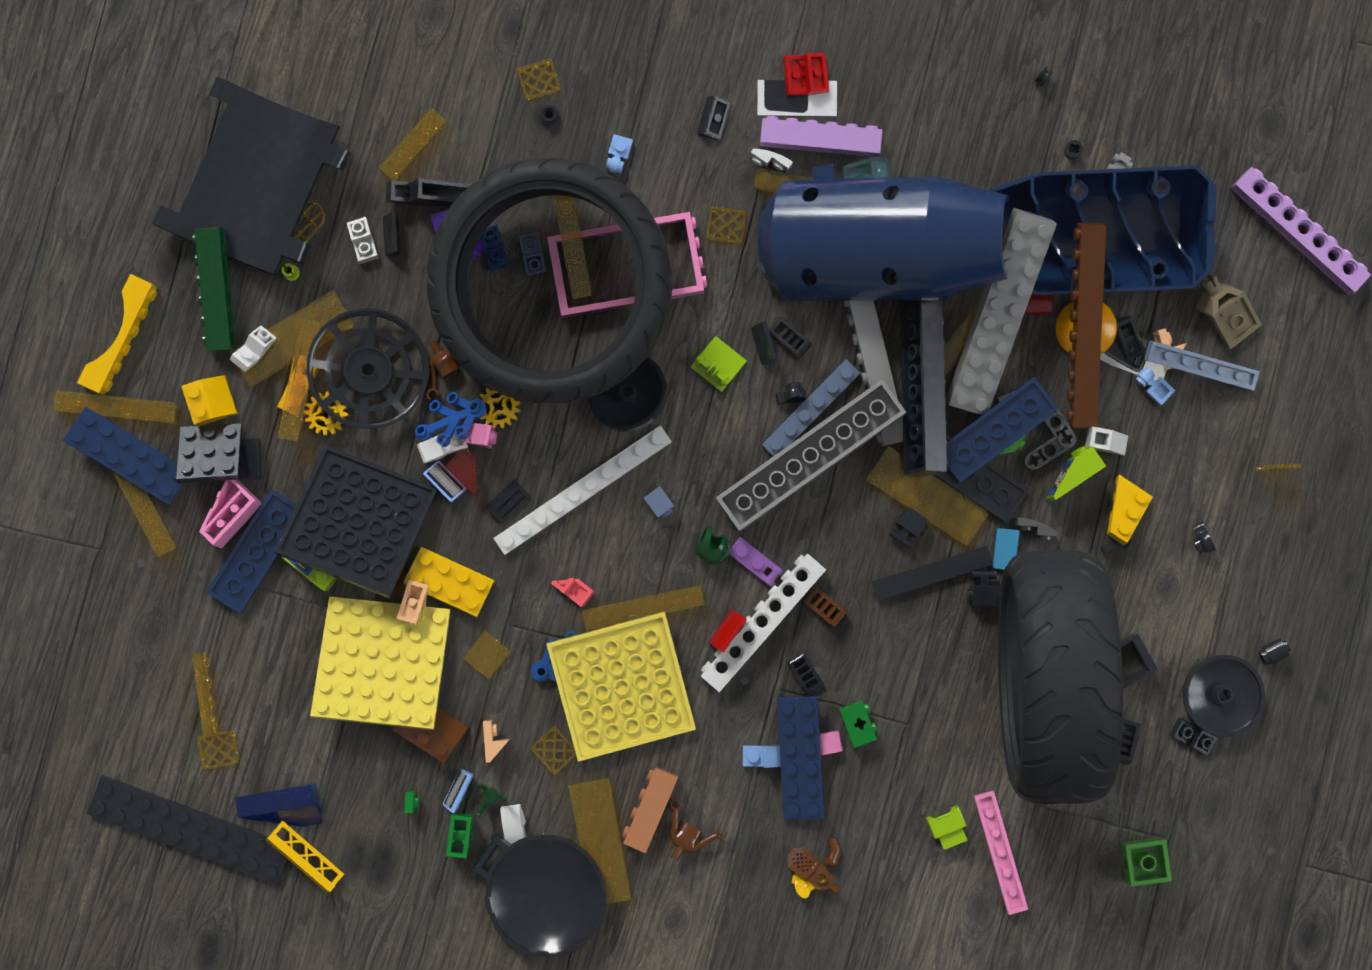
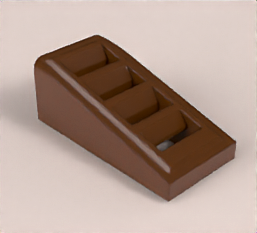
(838, 616)

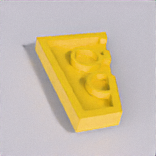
(1127, 509)

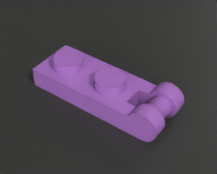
(755, 561)

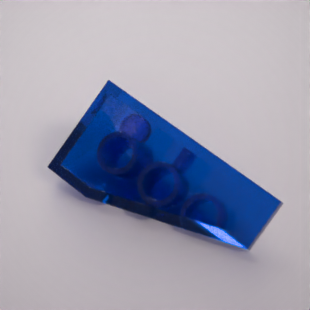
(292, 805)

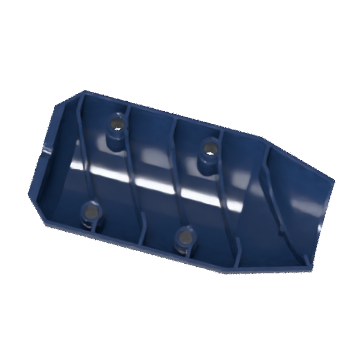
(1144, 224)
(859, 236)

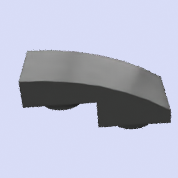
(1040, 529)

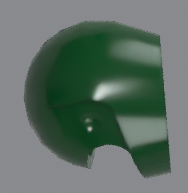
(713, 549)

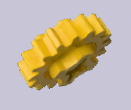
(510, 414)
(318, 416)

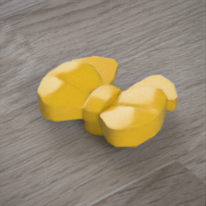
(803, 886)

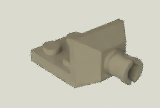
(1228, 310)

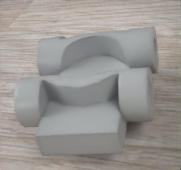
(1121, 161)

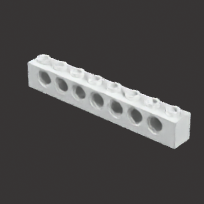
(814, 571)

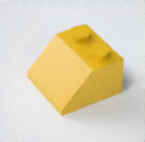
(209, 400)

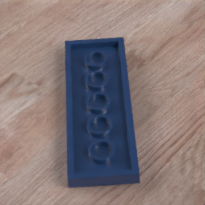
(998, 429)
(124, 455)
(252, 554)
(801, 757)

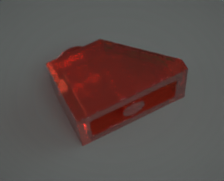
(465, 470)

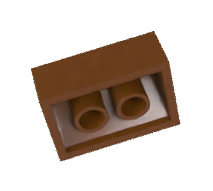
(441, 740)

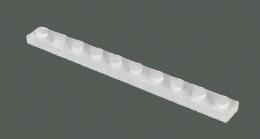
(582, 490)

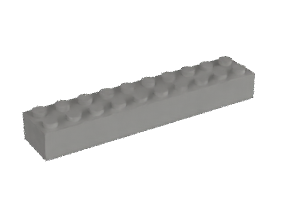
(1000, 313)
(811, 455)

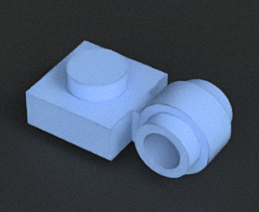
(620, 149)
(1158, 390)

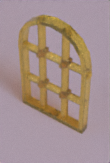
(311, 222)

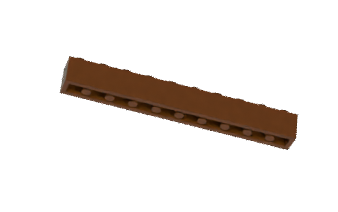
(1087, 324)

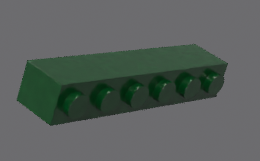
(214, 288)

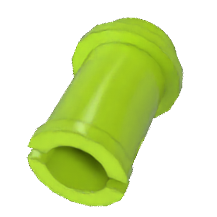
(291, 277)

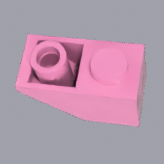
(481, 435)

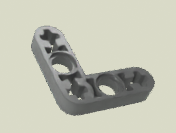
(1055, 441)

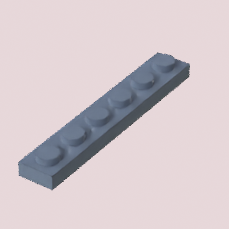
(1201, 365)
(811, 408)

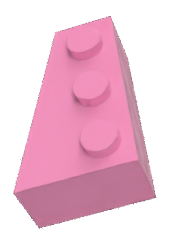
(230, 512)

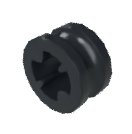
(1043, 76)
(1074, 143)

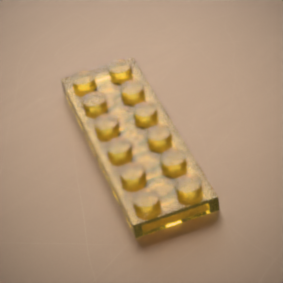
(286, 333)
(928, 497)
(600, 834)

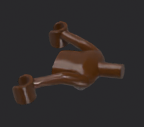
(444, 363)
(687, 836)

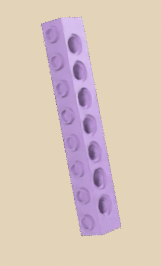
(1303, 242)

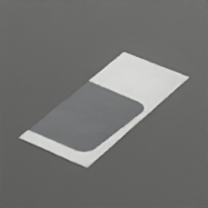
(774, 101)

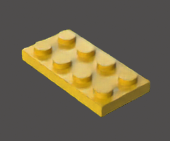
(450, 581)

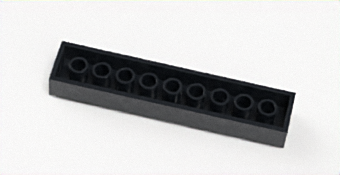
(923, 387)

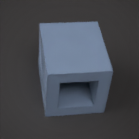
(659, 503)

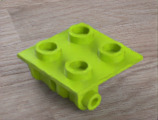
(718, 363)

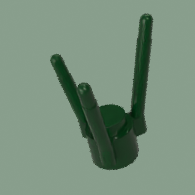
(489, 796)

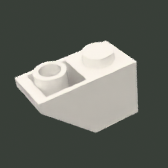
(1106, 440)

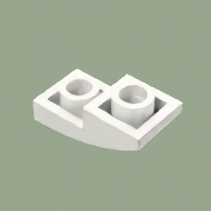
(764, 157)
(362, 240)
(513, 822)

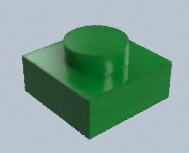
(411, 801)

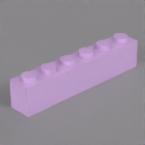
(820, 137)

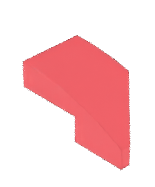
(575, 590)

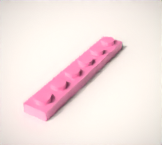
(1000, 852)

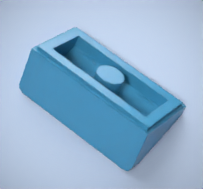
(1005, 547)

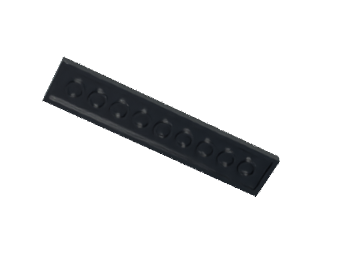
(187, 829)

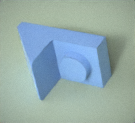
(761, 756)

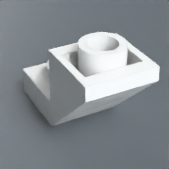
(254, 348)
(432, 451)

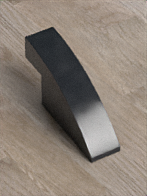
(424, 192)

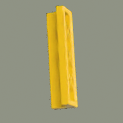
(299, 862)

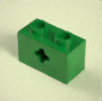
(857, 735)
(460, 835)

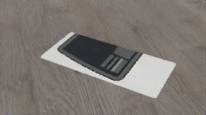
(1116, 357)

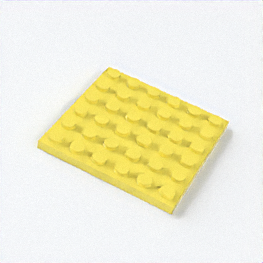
(380, 666)
(621, 686)

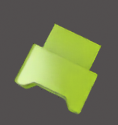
(948, 828)

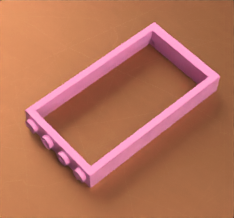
(626, 302)

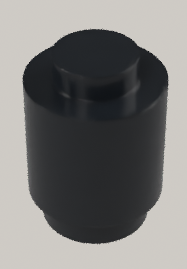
(1274, 652)

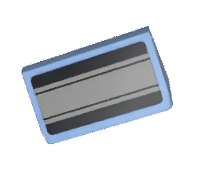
(445, 481)
(458, 790)

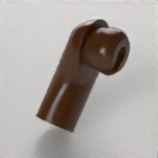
(835, 854)

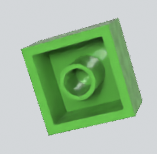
(1145, 861)

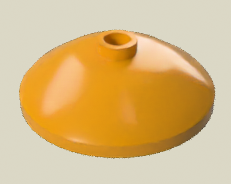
(1064, 325)

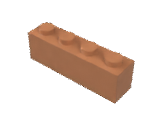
(650, 809)

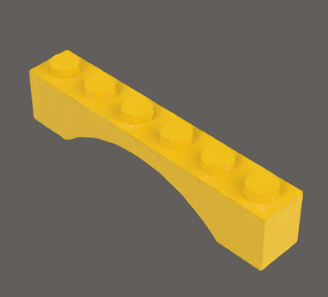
(100, 372)

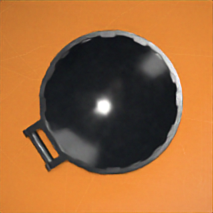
(543, 893)

